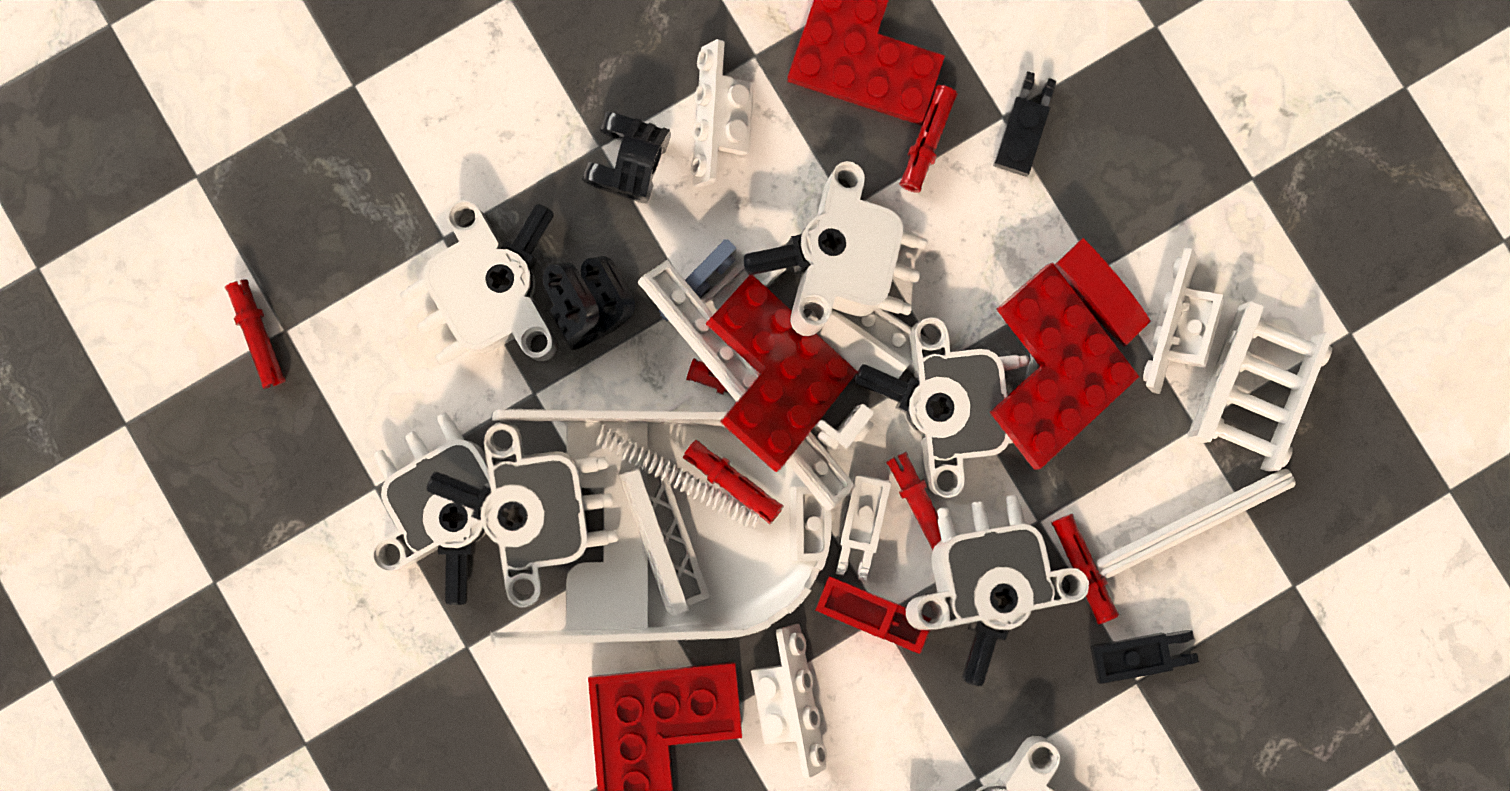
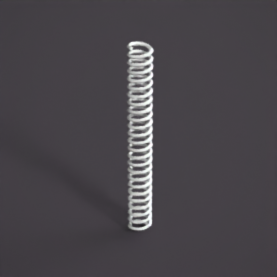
(662, 464)

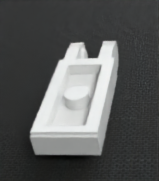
(863, 522)

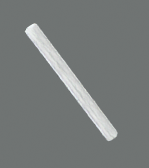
(1195, 523)

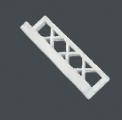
(656, 544)

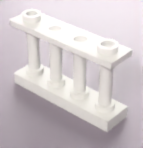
(1223, 391)

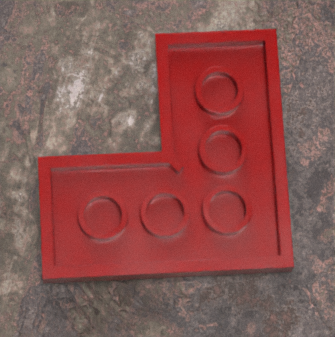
(854, 63)
(1077, 370)
(796, 375)
(648, 710)

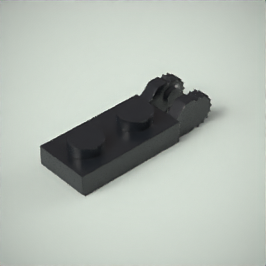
(1024, 128)
(1140, 656)

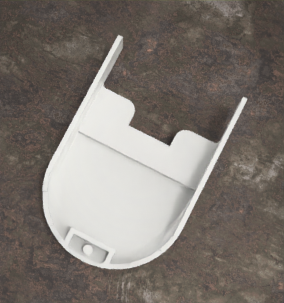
(748, 571)

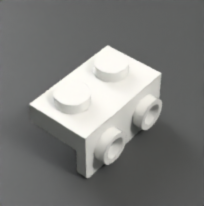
(853, 427)

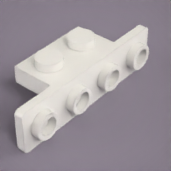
(722, 114)
(1187, 326)
(788, 702)

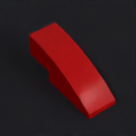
(1103, 292)
(871, 614)

